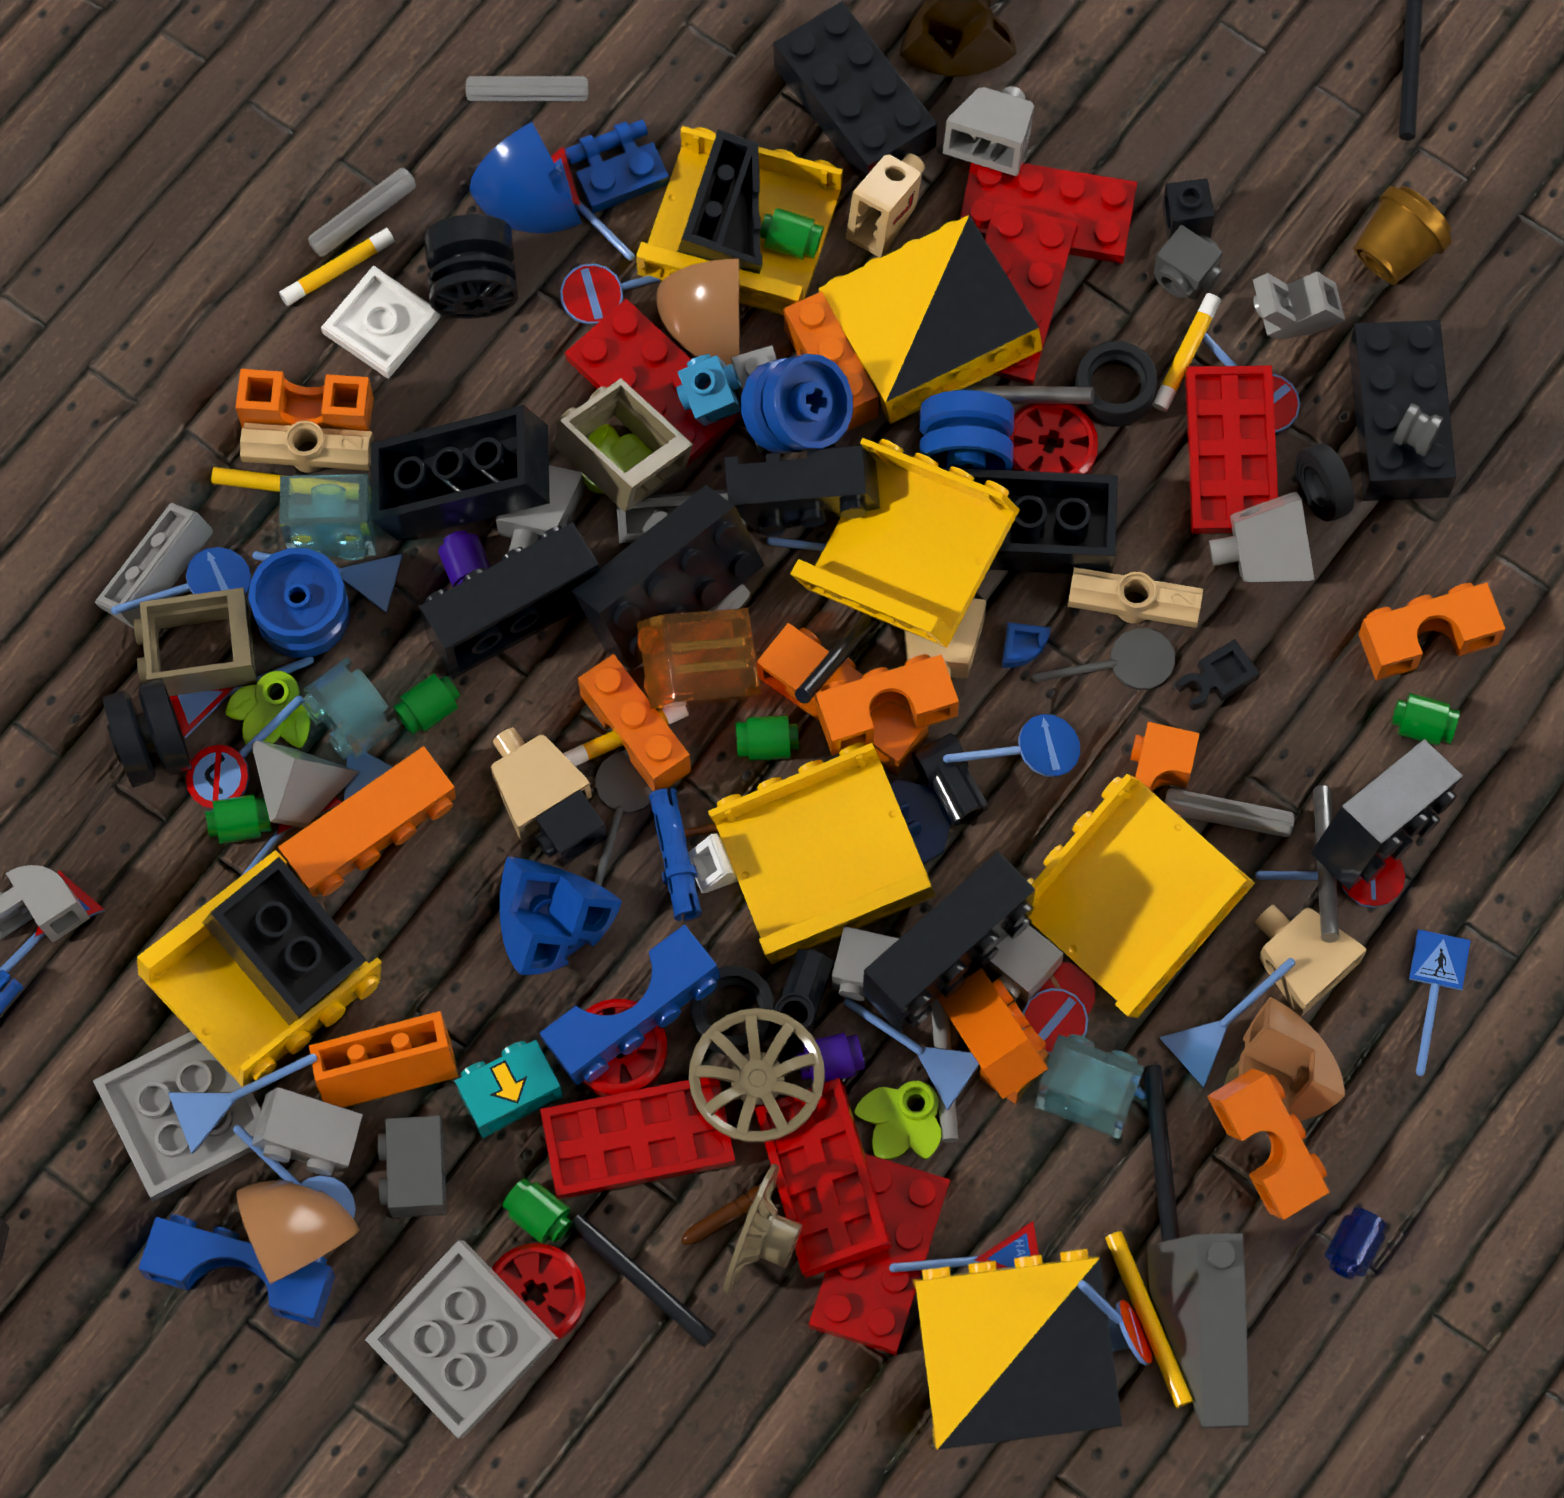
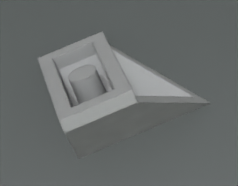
(297, 783)

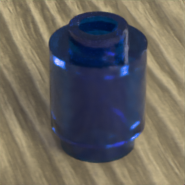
(1355, 1243)

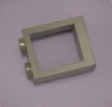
(627, 488)
(191, 610)

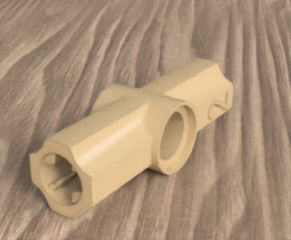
(280, 443)
(1163, 601)

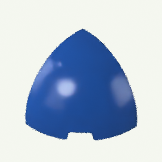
(523, 186)
(550, 914)

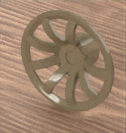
(756, 1076)
(771, 1234)

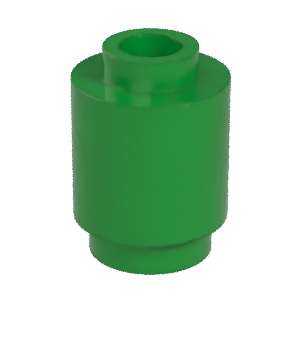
(791, 234)
(427, 703)
(1425, 719)
(766, 738)
(238, 819)
(537, 1211)

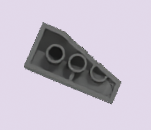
(1202, 1306)

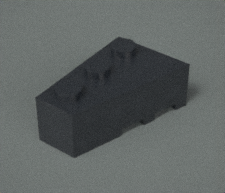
(726, 206)
(803, 491)

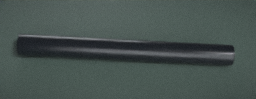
(1410, 70)
(835, 658)
(1161, 1153)
(642, 1280)

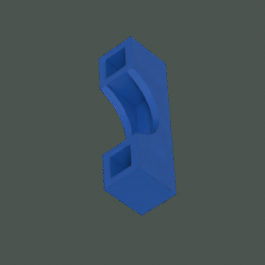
(588, 1041)
(182, 1254)

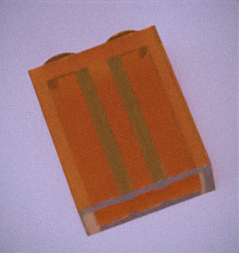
(698, 658)

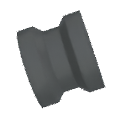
(1418, 430)

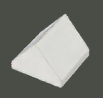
(712, 864)

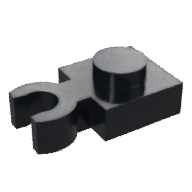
(1221, 671)

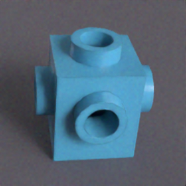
(709, 389)

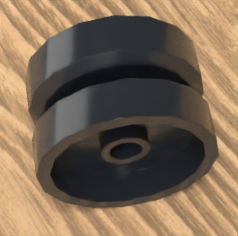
(141, 734)

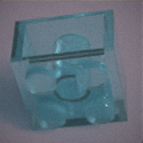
(328, 514)
(1089, 1085)

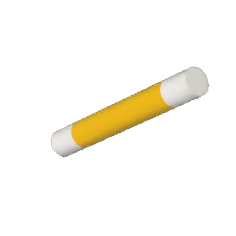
(336, 267)
(1186, 352)
(611, 741)

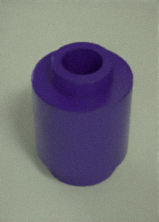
(462, 555)
(840, 1056)

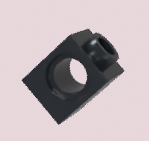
(1188, 205)
(570, 829)

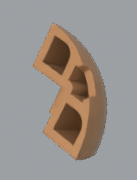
(702, 308)
(1296, 1055)
(292, 1225)

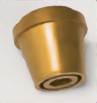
(1402, 234)

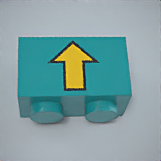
(508, 1087)

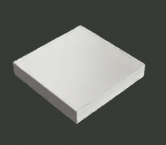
(380, 322)

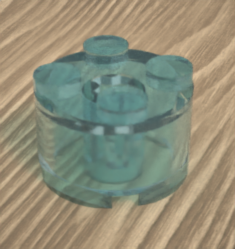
(349, 710)

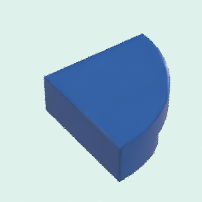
(1023, 644)

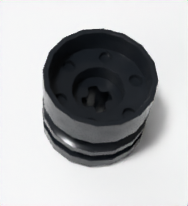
(471, 266)

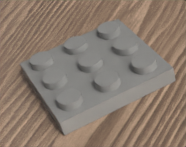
(149, 1125)
(461, 1339)

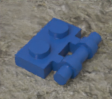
(622, 176)

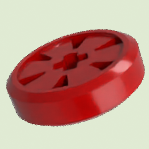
(1061, 422)
(637, 1069)
(547, 1268)

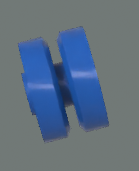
(797, 404)
(967, 430)
(299, 602)

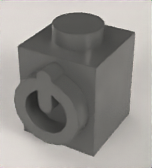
(1188, 264)

